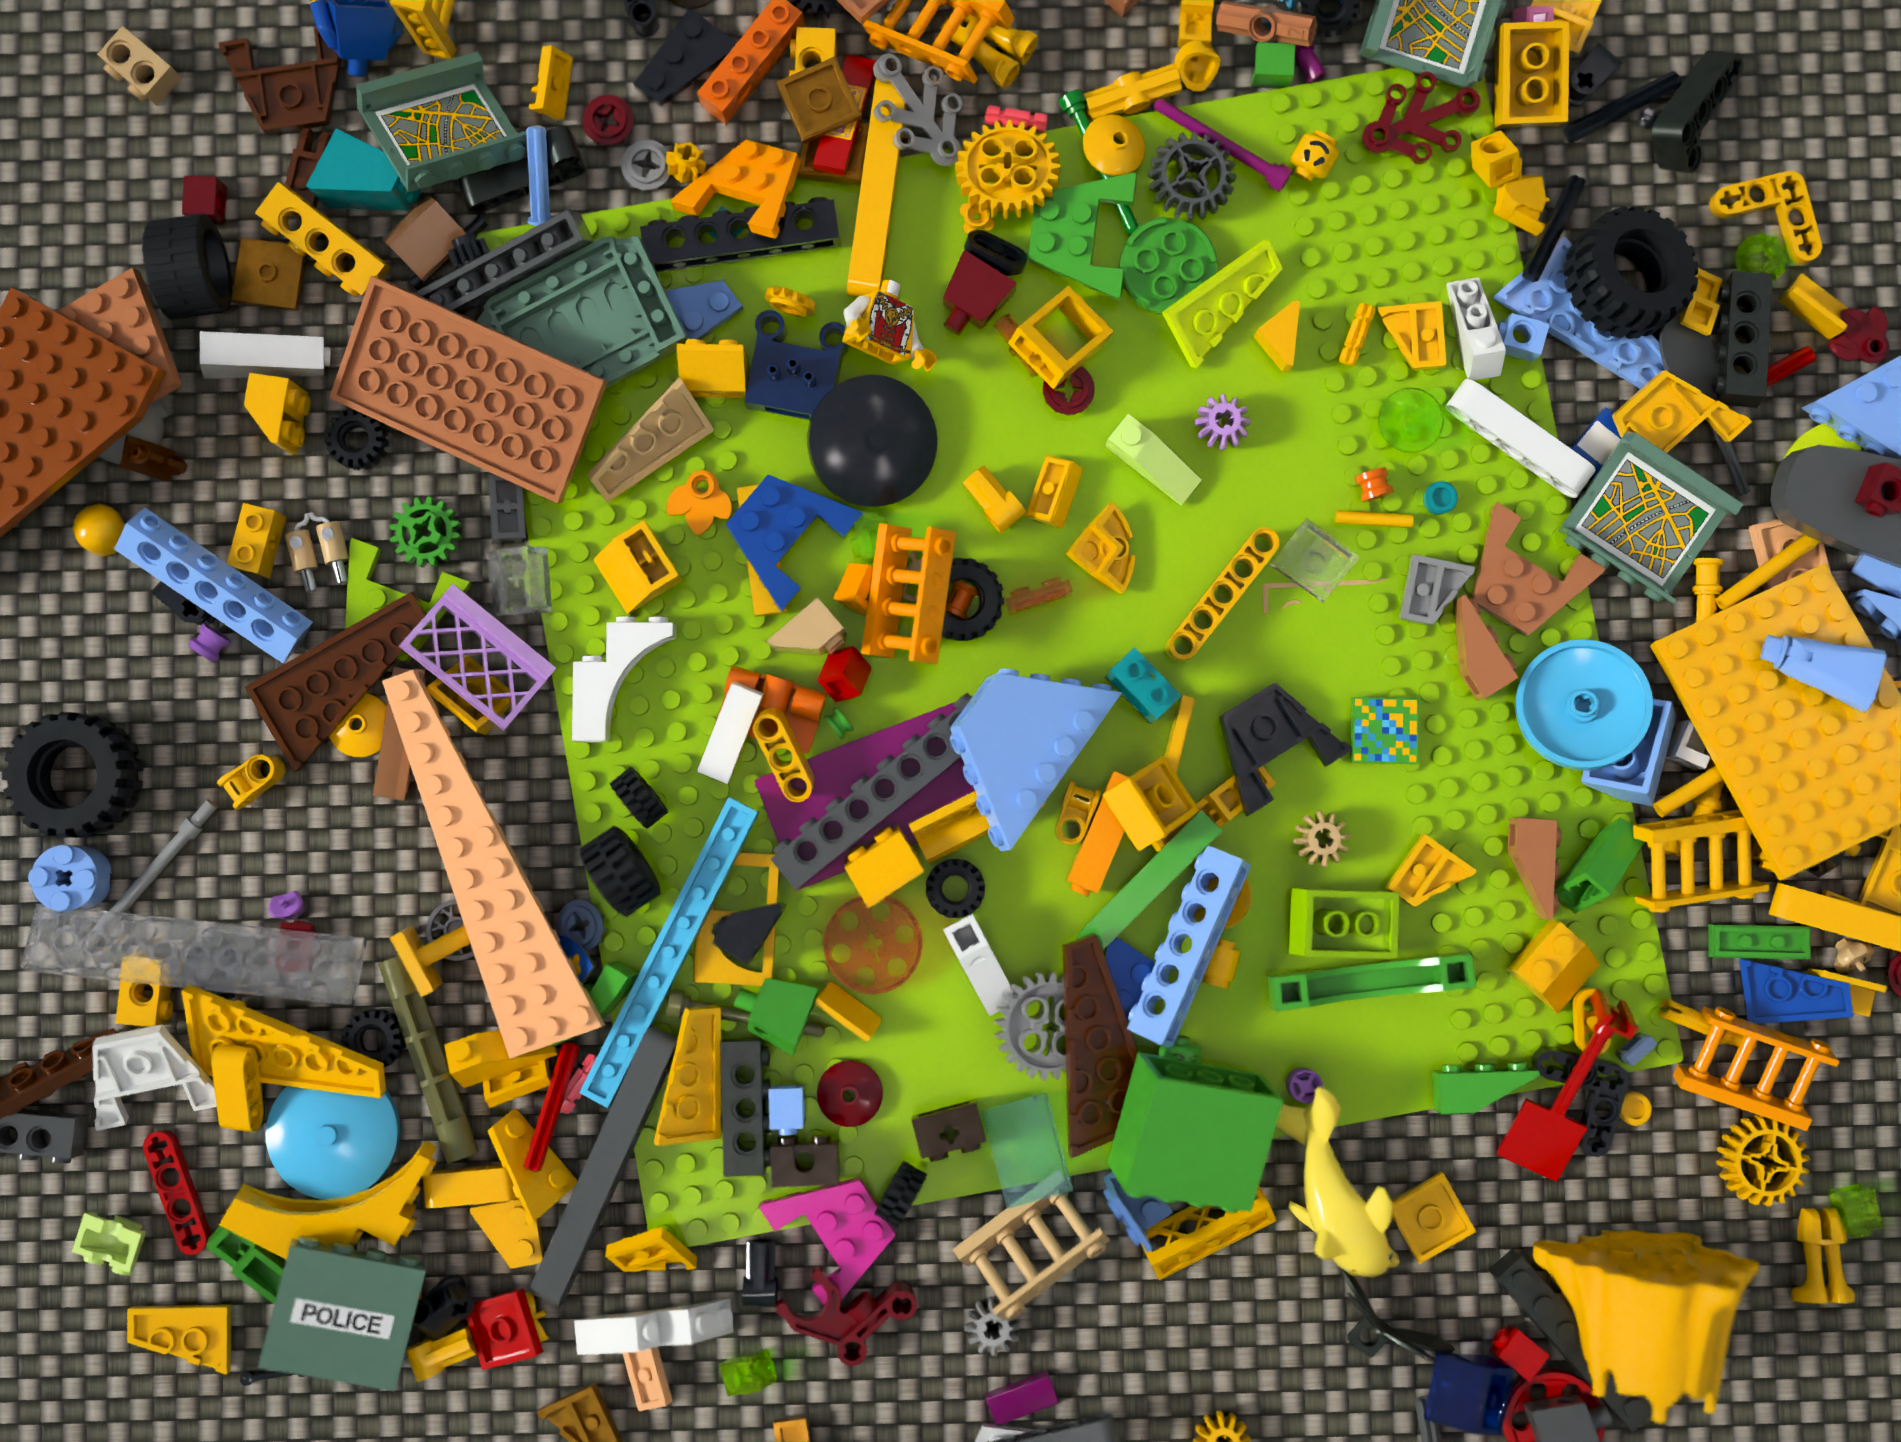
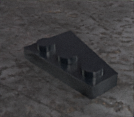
(683, 57)

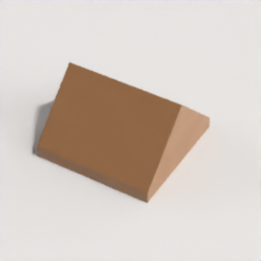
(424, 238)

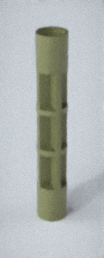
(429, 1062)

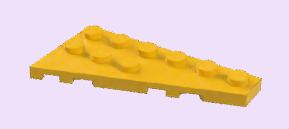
(283, 1051)

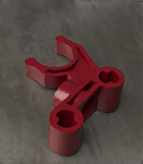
(854, 1322)

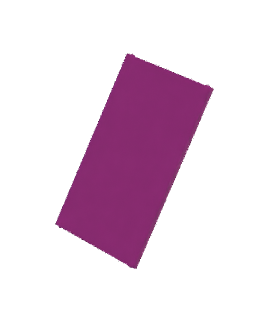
(841, 768)

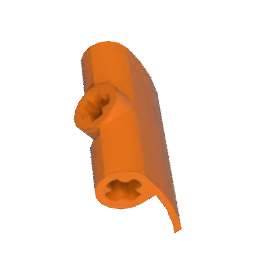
(798, 703)

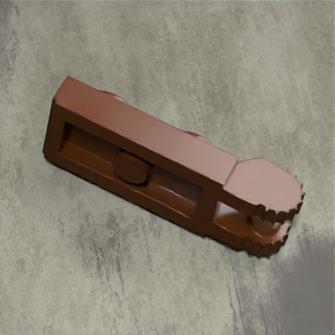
(303, 164)

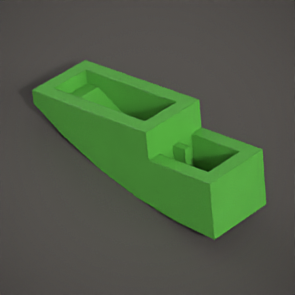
(609, 989)
(250, 1262)

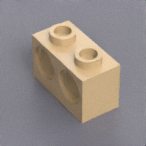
(138, 67)

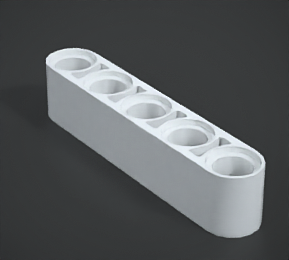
(1520, 438)

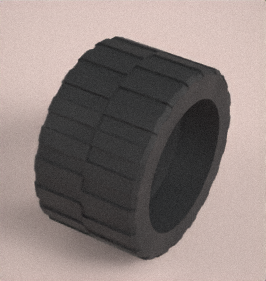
(187, 266)

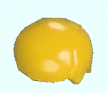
(98, 529)

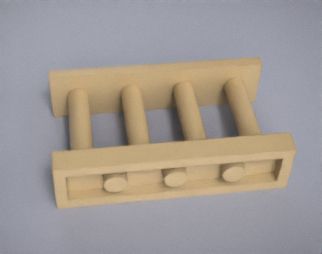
(1002, 1232)

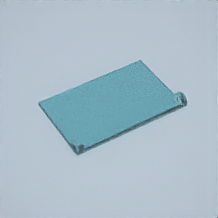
(1027, 1150)

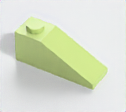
(1152, 459)

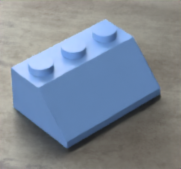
(1638, 774)

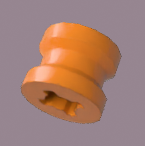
(1374, 484)

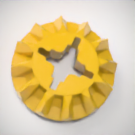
(790, 301)

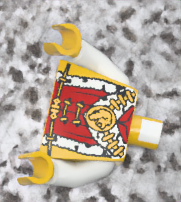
(886, 328)

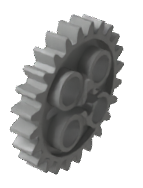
(1017, 1025)

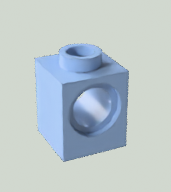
(1534, 332)
(787, 1108)

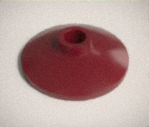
(853, 1076)

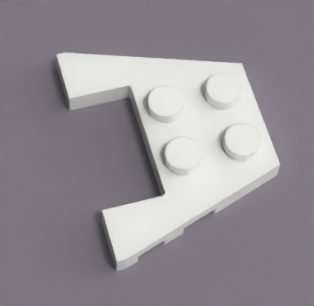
(141, 1063)

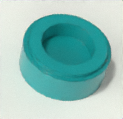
(1440, 498)

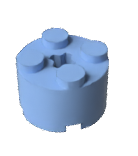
(53, 878)

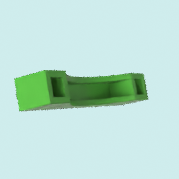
(1370, 980)

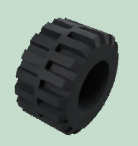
(989, 606)
(620, 871)

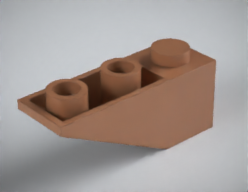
(1479, 656)
(1533, 853)

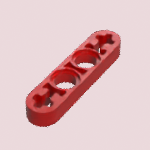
(170, 1194)

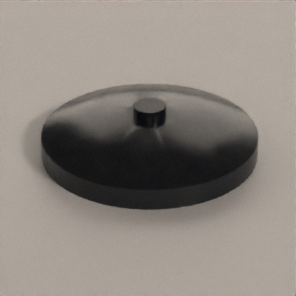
(872, 441)

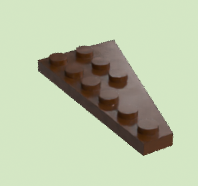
(322, 686)

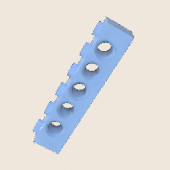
(213, 585)
(1193, 964)

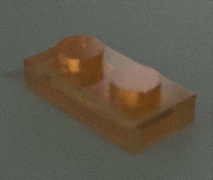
(1025, 599)

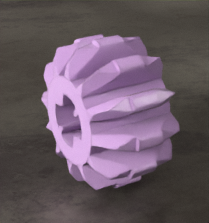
(1216, 411)

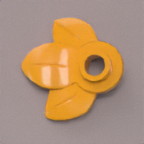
(698, 506)

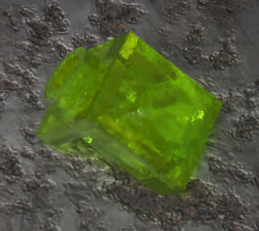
(862, 543)
(748, 1373)

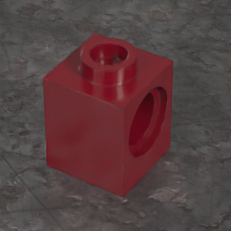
(205, 196)
(1870, 490)

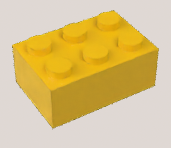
(1531, 74)

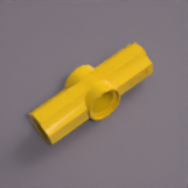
(1133, 92)

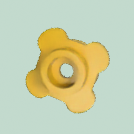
(969, 211)

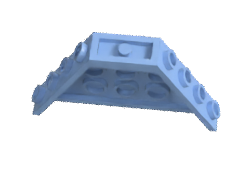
(1866, 410)
(1021, 741)

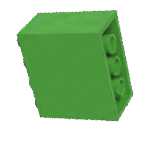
(1194, 1133)

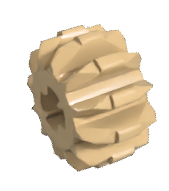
(1331, 833)

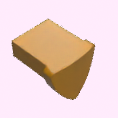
(855, 587)

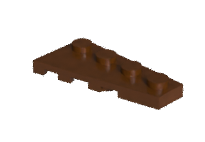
(44, 1078)

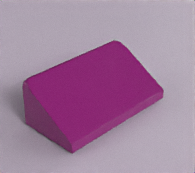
(1021, 1398)

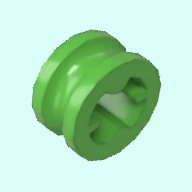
(838, 723)

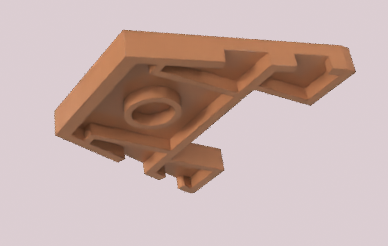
(1518, 589)

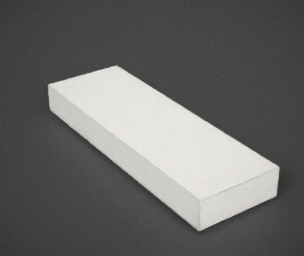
(730, 732)

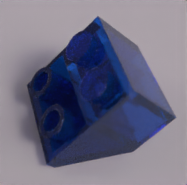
(1469, 1393)

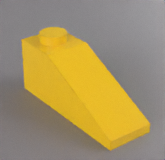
(486, 1057)

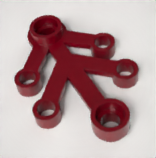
(1416, 122)

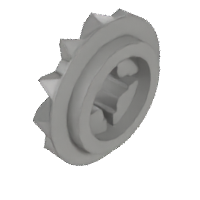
(638, 154)

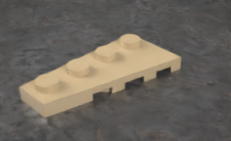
(656, 438)

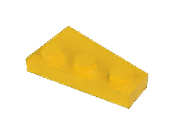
(535, 1189)

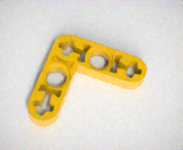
(1777, 198)

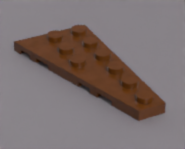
(1096, 1047)

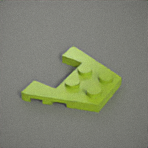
(368, 597)

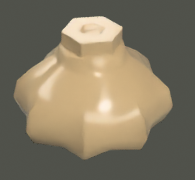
(1852, 955)

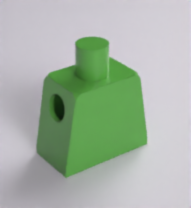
(778, 1012)

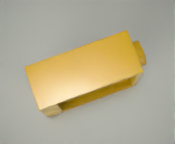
(1042, 354)

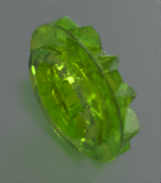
(1753, 246)

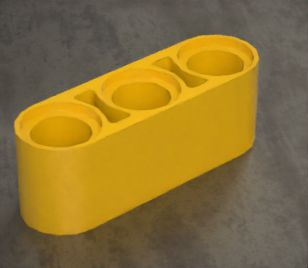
(783, 770)
(237, 1087)
(468, 1186)

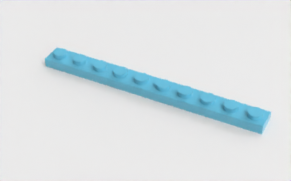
(669, 951)

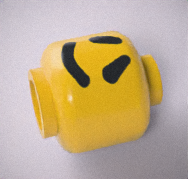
(1314, 155)

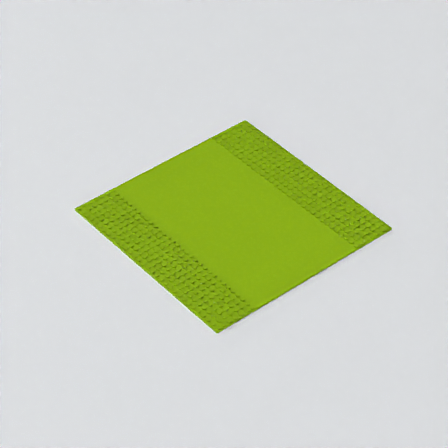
(1361, 235)

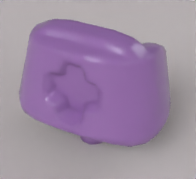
(287, 906)

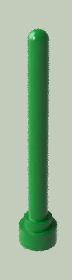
(1074, 105)

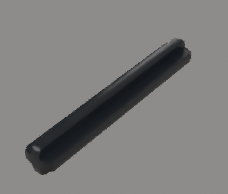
(1622, 106)
(1553, 228)

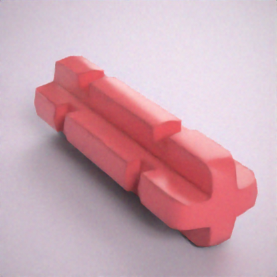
(994, 114)
(576, 1083)

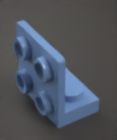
(1136, 1213)

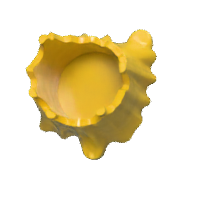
(1651, 1310)

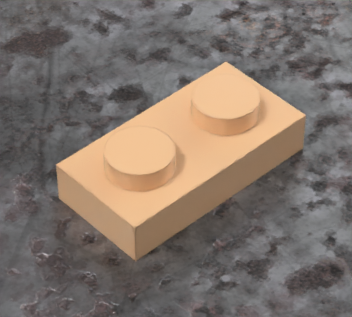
(648, 1379)

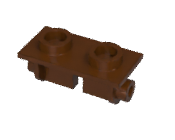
(151, 459)

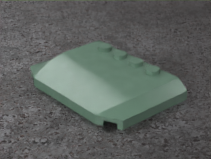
(593, 310)

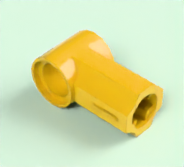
(999, 505)
(432, 1356)

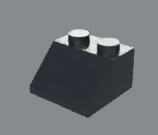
(746, 931)

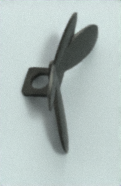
(1409, 1339)

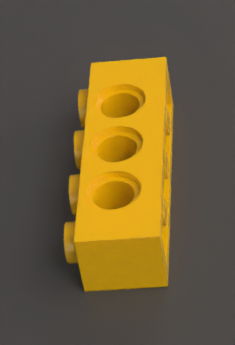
(276, 212)

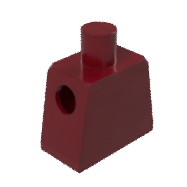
(975, 293)

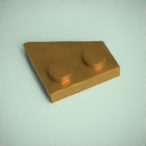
(582, 1417)

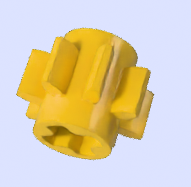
(685, 162)

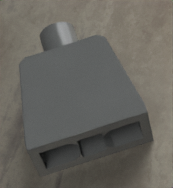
(1565, 1419)

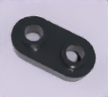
(996, 252)

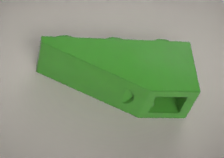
(1474, 1089)

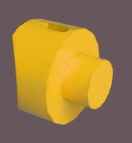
(1197, 64)

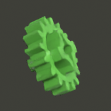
(418, 542)

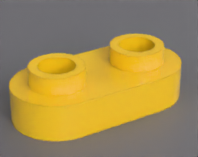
(1585, 1020)

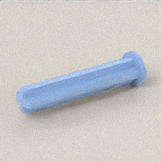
(538, 175)

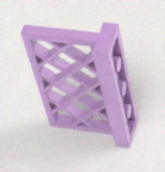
(493, 633)

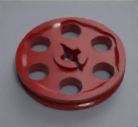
(1554, 1383)

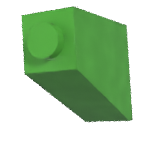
(1599, 867)

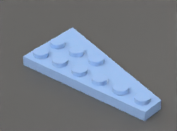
(1549, 302)

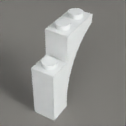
(599, 682)
(653, 1328)

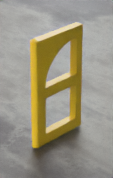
(710, 962)

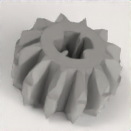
(991, 1339)

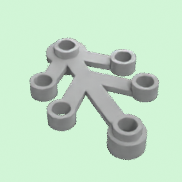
(920, 114)

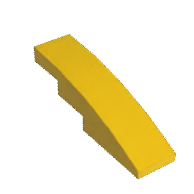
(1219, 804)

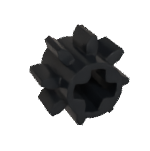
(467, 249)

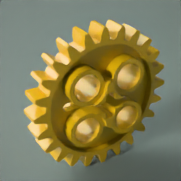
(1007, 169)

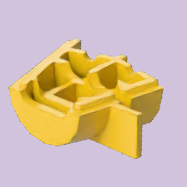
(1522, 202)

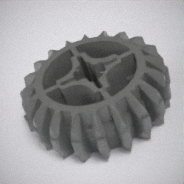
(1185, 163)

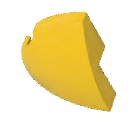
(1105, 549)

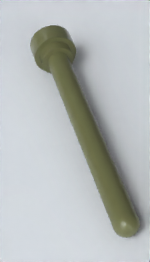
(678, 1002)

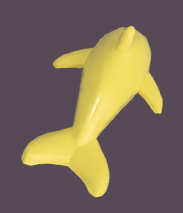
(1344, 1223)

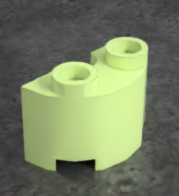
(110, 1241)

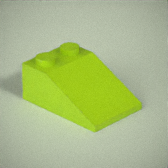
(1343, 923)

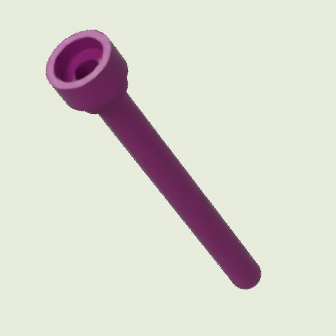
(1275, 174)

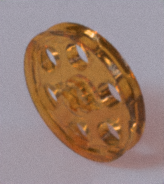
(864, 957)

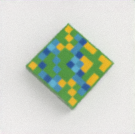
(1384, 730)

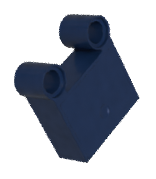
(792, 377)

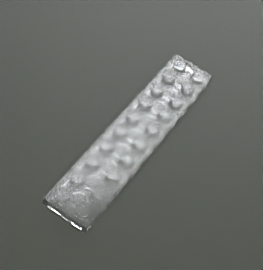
(195, 954)

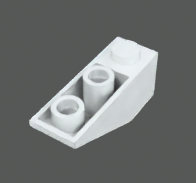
(1475, 330)
(979, 963)

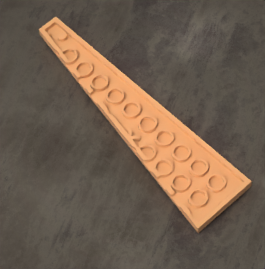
(515, 948)

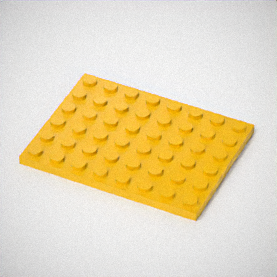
(1792, 756)

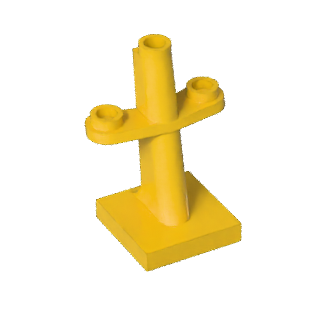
(420, 958)

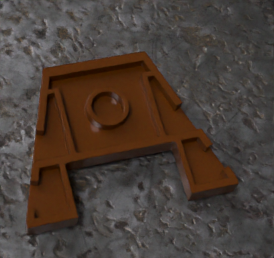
(286, 95)

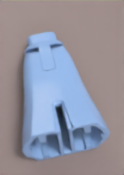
(1836, 669)

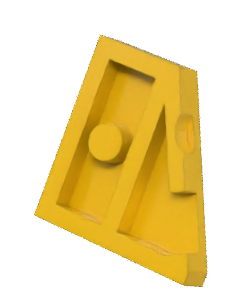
(1417, 333)

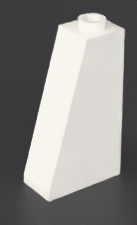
(265, 354)

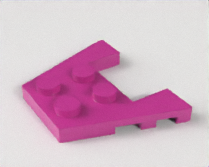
(844, 1223)

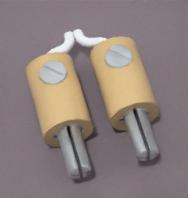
(303, 554)

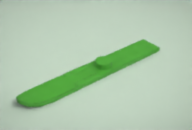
(1152, 879)

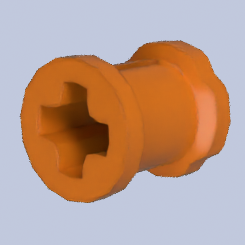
(960, 599)

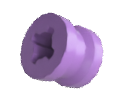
(209, 643)
(1306, 1086)

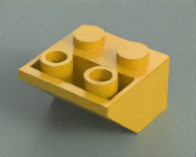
(713, 368)
(278, 409)
(637, 567)

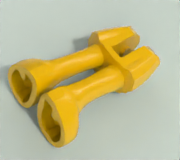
(1817, 1231)

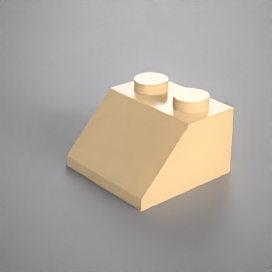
(810, 632)

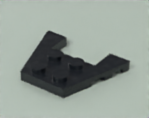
(1265, 729)

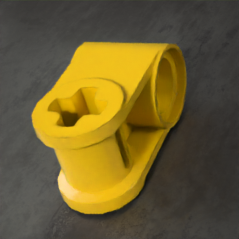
(247, 782)
(1076, 810)

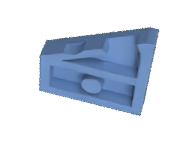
(704, 307)

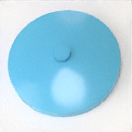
(1583, 704)
(332, 1140)

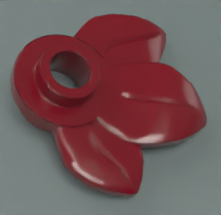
(1859, 334)

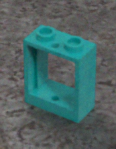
(1144, 693)

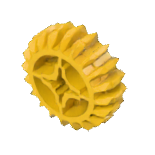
(1759, 1173)

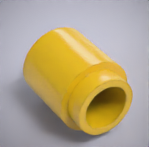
(1222, 965)

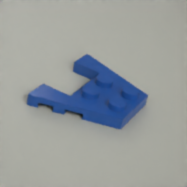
(774, 521)

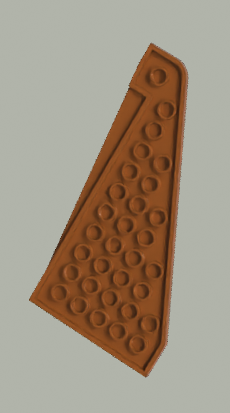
(60, 401)

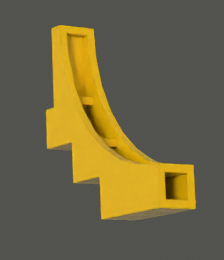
(380, 1211)

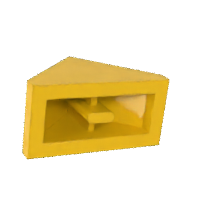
(1279, 336)

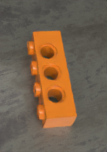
(750, 60)

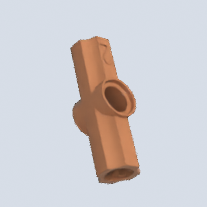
(1285, 25)

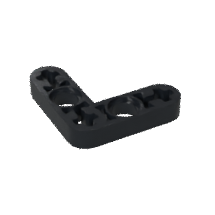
(1599, 1091)

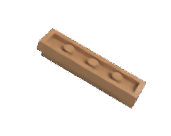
(393, 763)

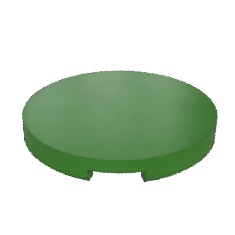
(1166, 262)

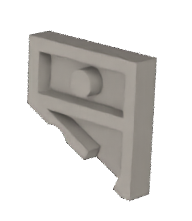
(1430, 588)

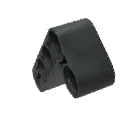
(1691, 107)
(510, 180)

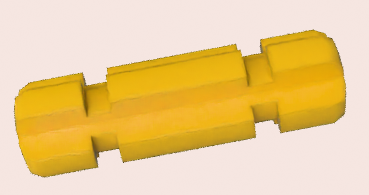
(1357, 334)

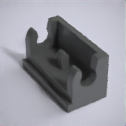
(506, 510)

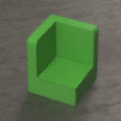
(1274, 64)

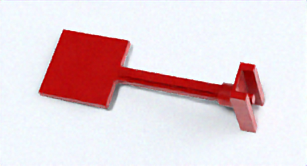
(1545, 1137)

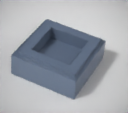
(1636, 1048)

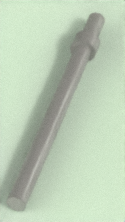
(189, 830)

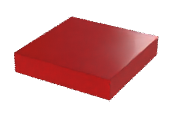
(503, 1329)

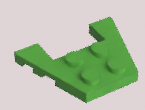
(1066, 232)

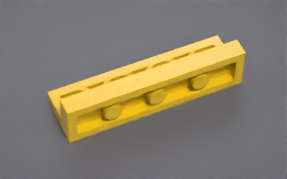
(950, 828)
(1204, 1239)

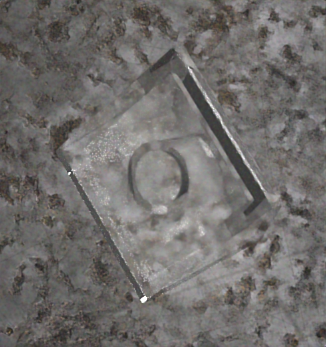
(1314, 560)

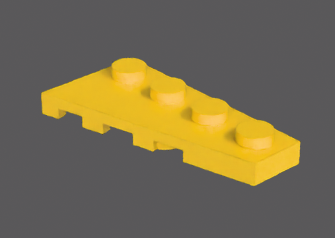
(694, 1084)

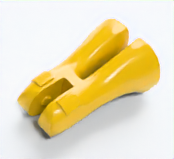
(1014, 42)

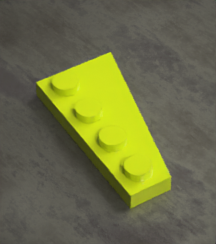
(1218, 302)

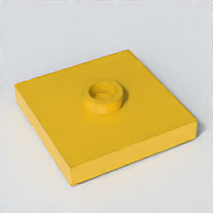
(1431, 1218)

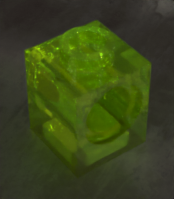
(1857, 1209)

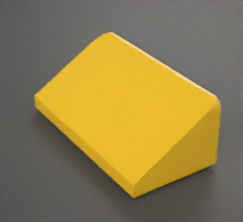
(1054, 491)
(848, 1011)

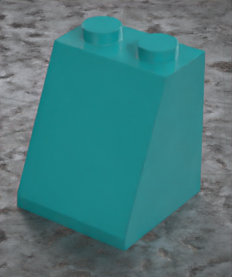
(358, 177)

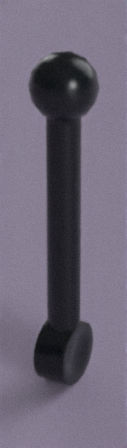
(249, 1377)

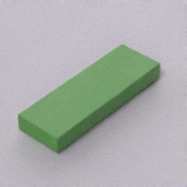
(1759, 941)

